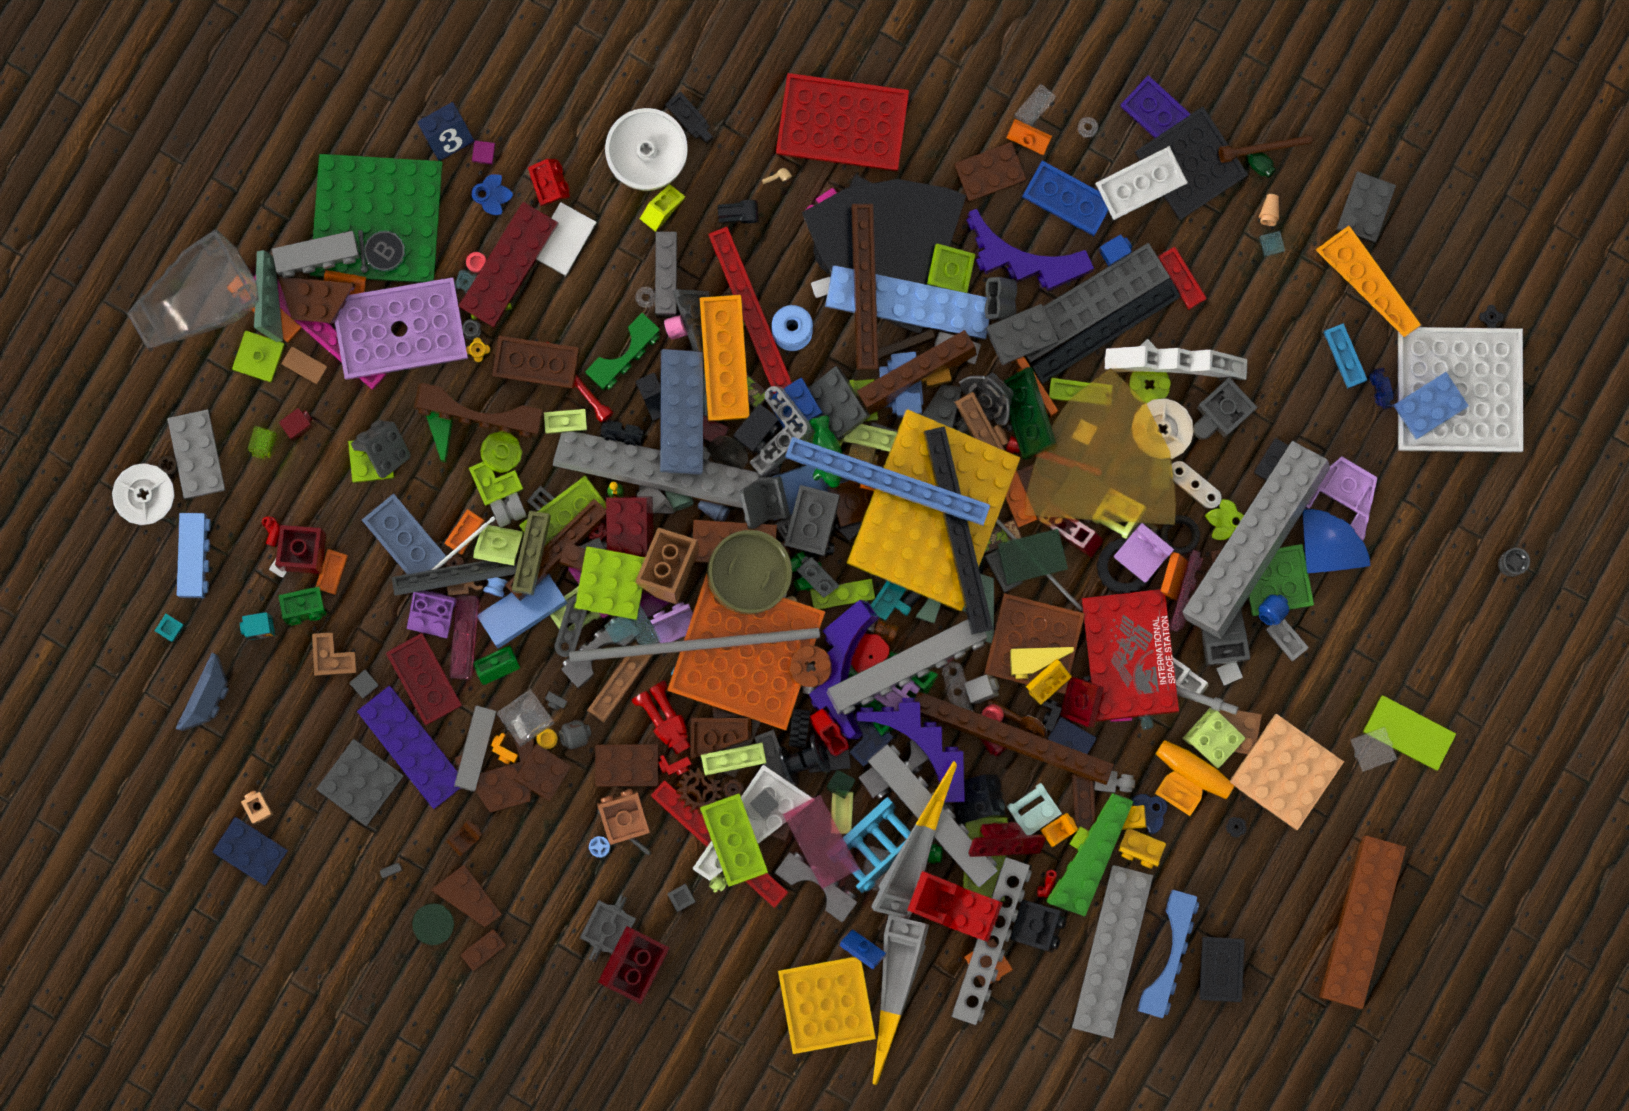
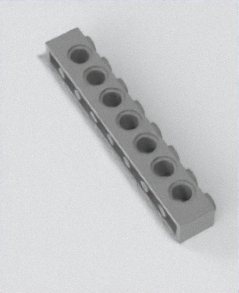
(962, 1010)

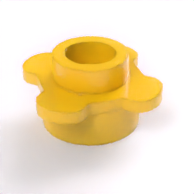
(477, 343)

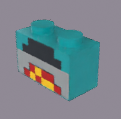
(257, 626)

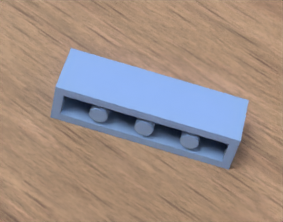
(192, 555)

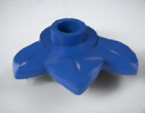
(494, 196)

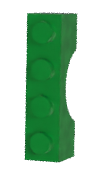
(605, 371)

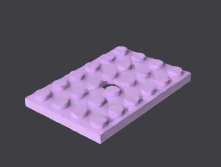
(431, 336)

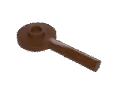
(1026, 723)

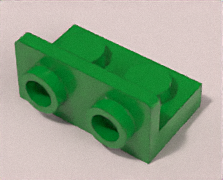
(302, 606)

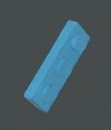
(1345, 356)

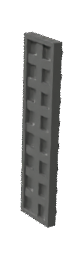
(1102, 295)

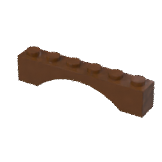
(943, 356)
(435, 400)

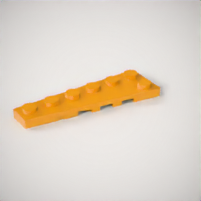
(1358, 267)

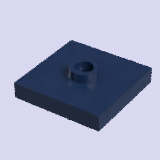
(1071, 736)

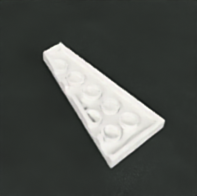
(781, 790)

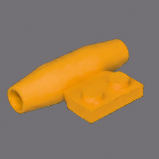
(1190, 776)

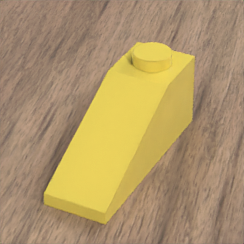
(1031, 660)

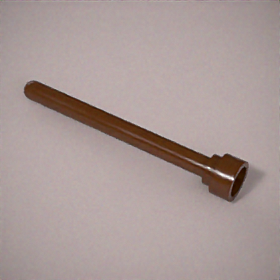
(1228, 153)

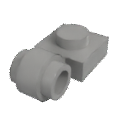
(1125, 783)

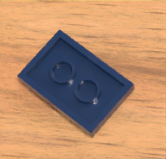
(250, 851)

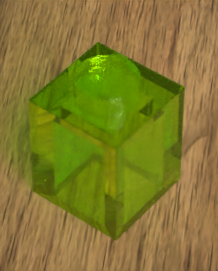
(261, 442)

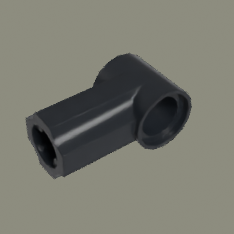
(744, 212)

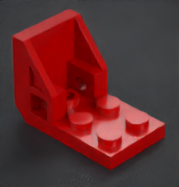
(954, 906)

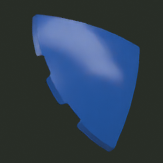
(1331, 543)

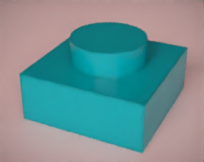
(169, 627)

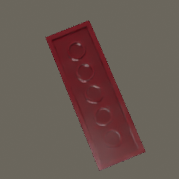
(508, 264)

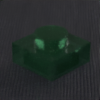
(840, 784)

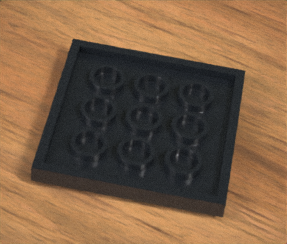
(1196, 148)

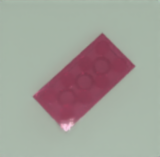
(820, 841)

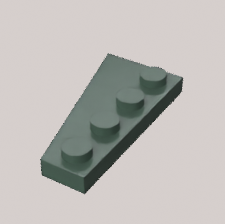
(267, 310)

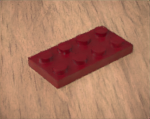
(423, 679)

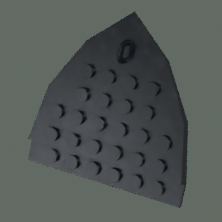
(906, 228)

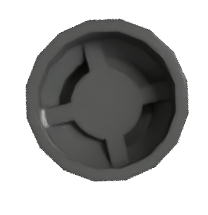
(1514, 562)

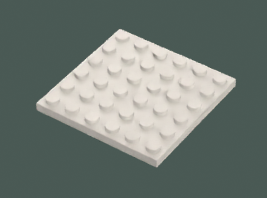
(1487, 373)

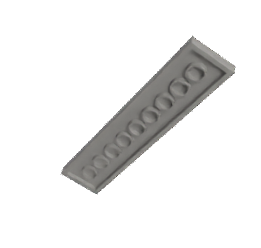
(642, 467)

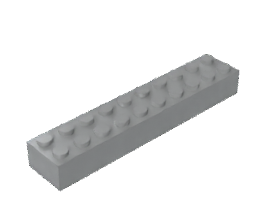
(1256, 539)

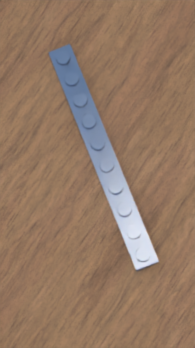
(887, 481)

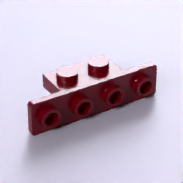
(1005, 840)

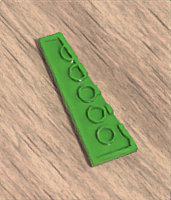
(1084, 873)

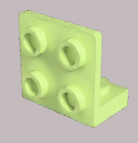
(1214, 737)

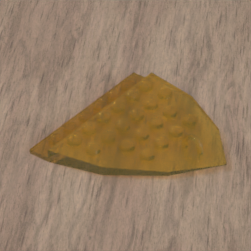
(1104, 460)

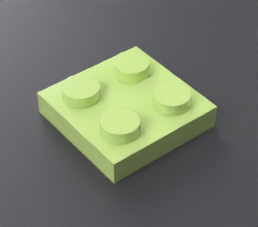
(498, 545)

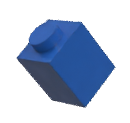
(1115, 250)

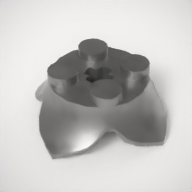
(991, 394)

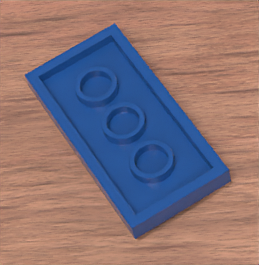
(1066, 198)

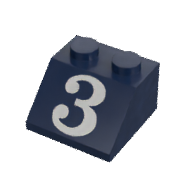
(445, 131)

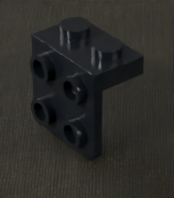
(981, 798)

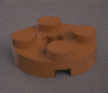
(812, 678)

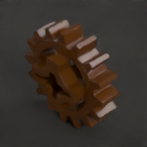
(705, 784)

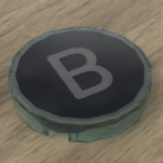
(384, 251)

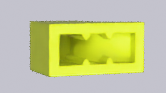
(662, 207)

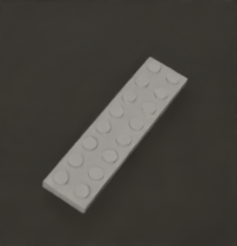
(1112, 951)

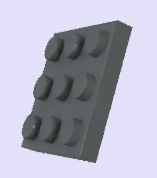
(360, 782)

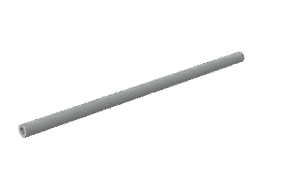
(697, 644)

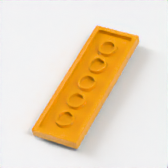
(724, 358)

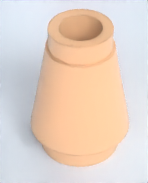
(1270, 211)

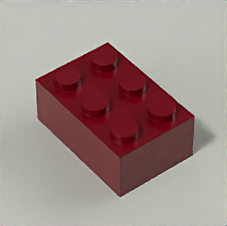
(629, 524)
(633, 965)

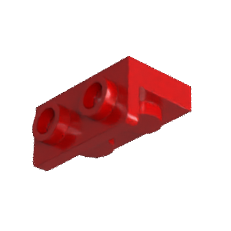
(549, 181)

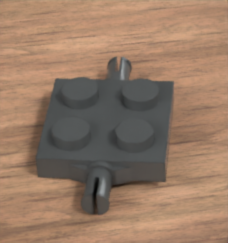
(606, 927)

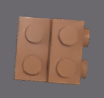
(623, 816)

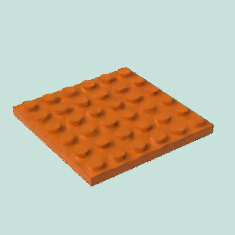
(744, 678)

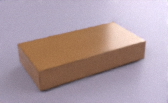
(304, 365)

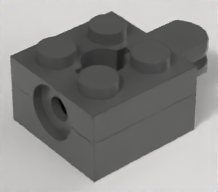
(1223, 411)

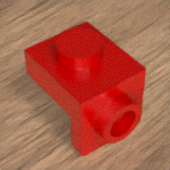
(679, 767)

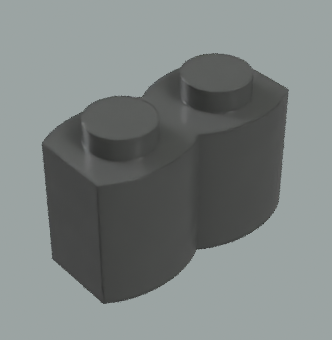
(1000, 298)

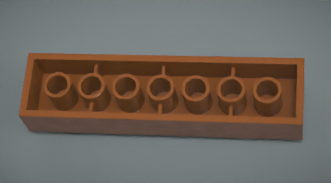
(1362, 922)

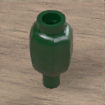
(1261, 164)

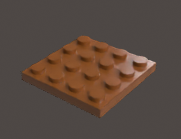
(1031, 625)

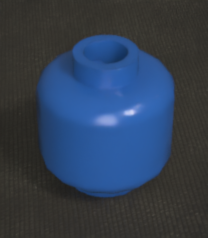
(1273, 609)

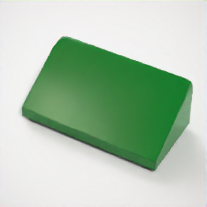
(496, 665)

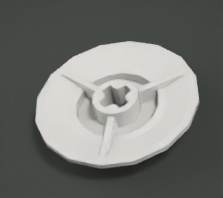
(1176, 420)
(129, 487)

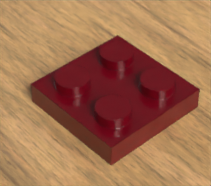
(1081, 701)

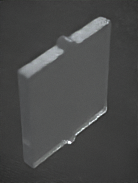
(1373, 749)

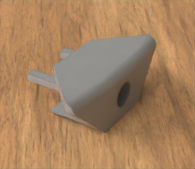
(660, 502)

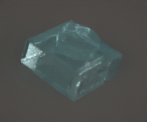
(1272, 244)

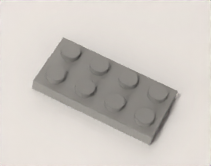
(196, 454)

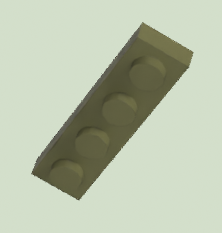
(531, 553)

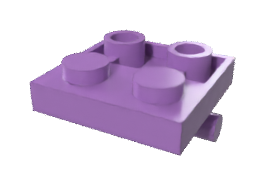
(431, 613)

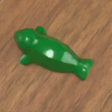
(825, 438)

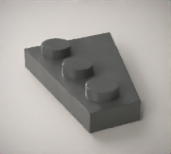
(689, 307)
(942, 407)

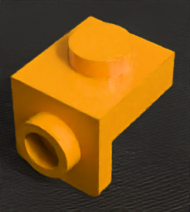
(505, 755)
(1059, 829)

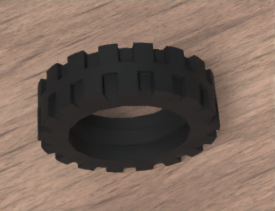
(1104, 575)

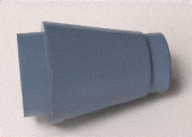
(714, 511)

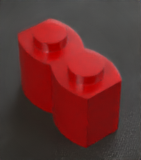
(829, 732)

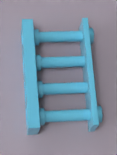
(870, 825)

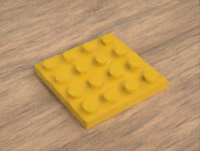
(826, 1005)

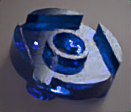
(1383, 388)

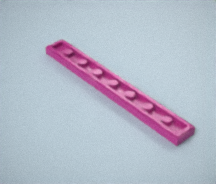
(327, 337)

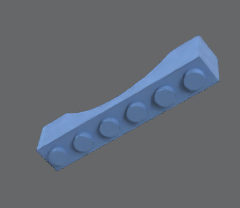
(1155, 997)

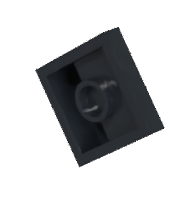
(1038, 926)

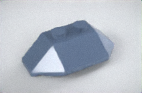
(206, 695)

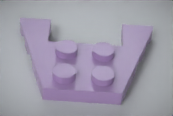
(1351, 488)

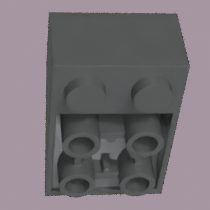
(1229, 649)

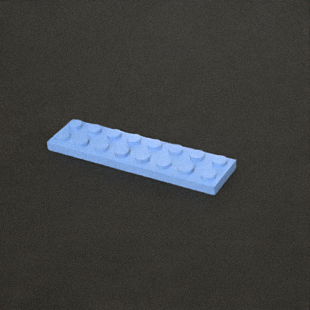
(914, 303)

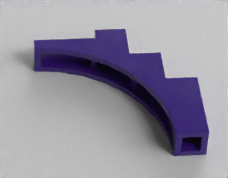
(1022, 265)
(844, 636)
(928, 738)

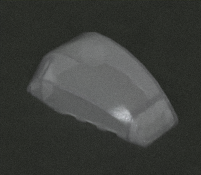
(196, 294)

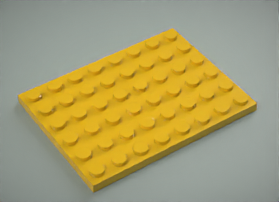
(910, 540)

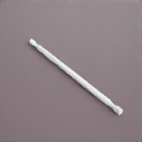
(463, 544)

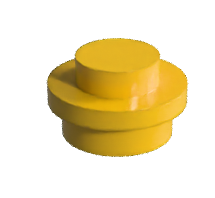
(547, 739)

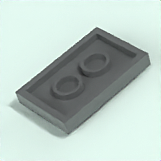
(1366, 206)
(1021, 334)
(839, 402)
(812, 520)

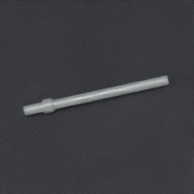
(1216, 703)

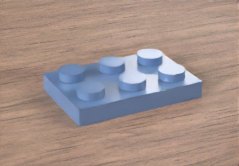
(1430, 405)

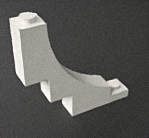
(1176, 361)

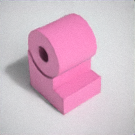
(675, 327)

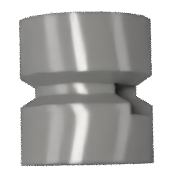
(508, 509)

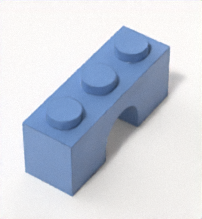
(905, 400)

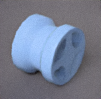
(495, 586)
(598, 844)

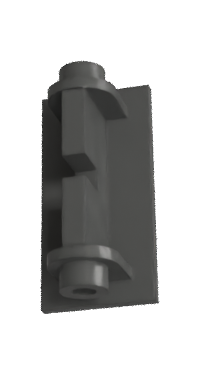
(817, 577)

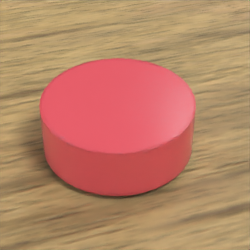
(475, 262)
(994, 712)

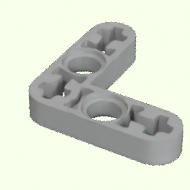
(790, 429)

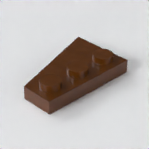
(468, 896)

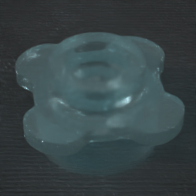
(463, 275)

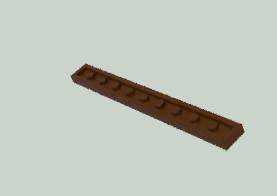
(1014, 738)

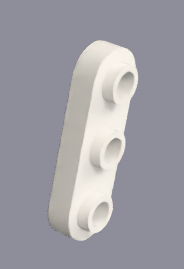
(1199, 494)

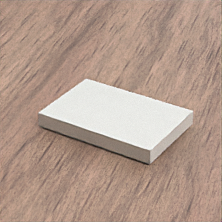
(566, 239)

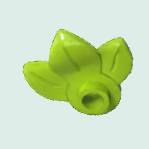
(1222, 519)

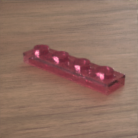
(1189, 582)
(464, 637)

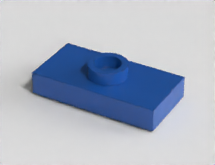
(862, 949)

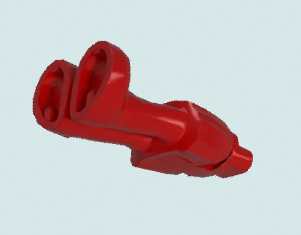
(673, 729)

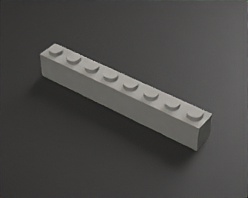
(904, 666)
(916, 797)

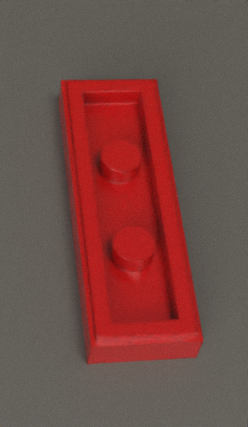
(1182, 278)

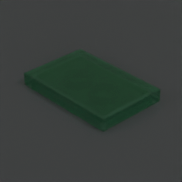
(1032, 556)

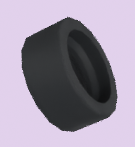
(1194, 530)

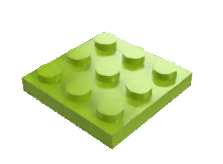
(609, 583)

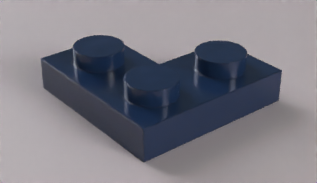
(870, 743)

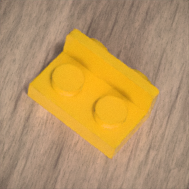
(1048, 681)
(1142, 848)

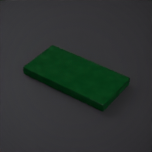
(1029, 414)

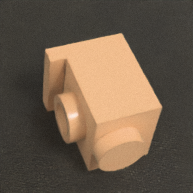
(248, 804)

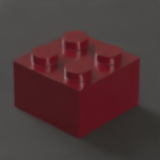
(300, 549)

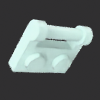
(1037, 816)

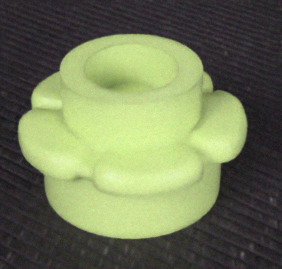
(718, 883)

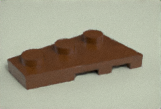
(715, 734)

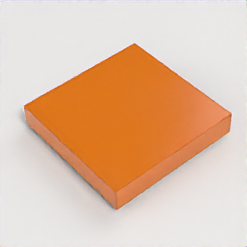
(1174, 576)

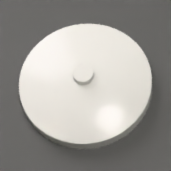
(646, 149)

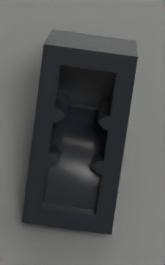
(651, 394)

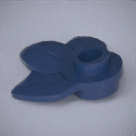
(1154, 818)

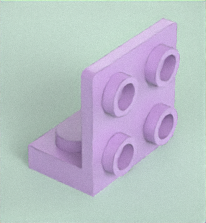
(1143, 552)
(672, 624)

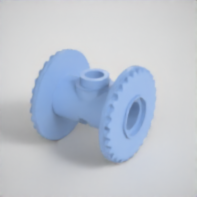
(794, 316)

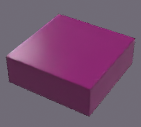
(483, 152)

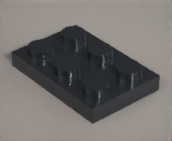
(1221, 969)

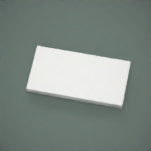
(1141, 183)

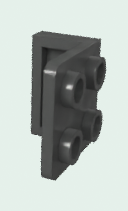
(383, 447)
(764, 501)

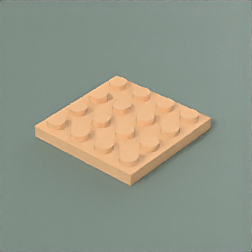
(1286, 772)

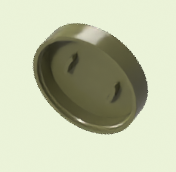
(749, 572)

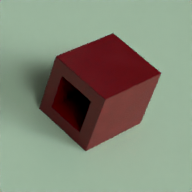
(296, 423)

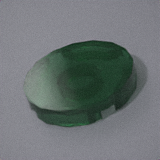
(433, 924)

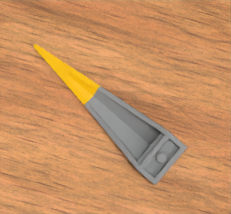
(911, 860)
(903, 949)

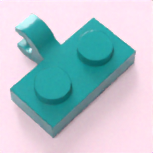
(888, 599)

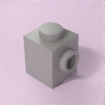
(982, 689)

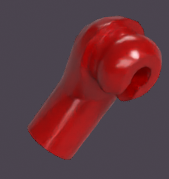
(273, 529)
(1045, 891)

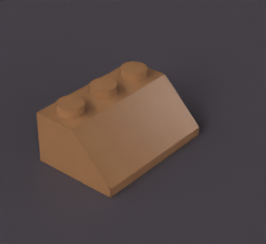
(667, 565)

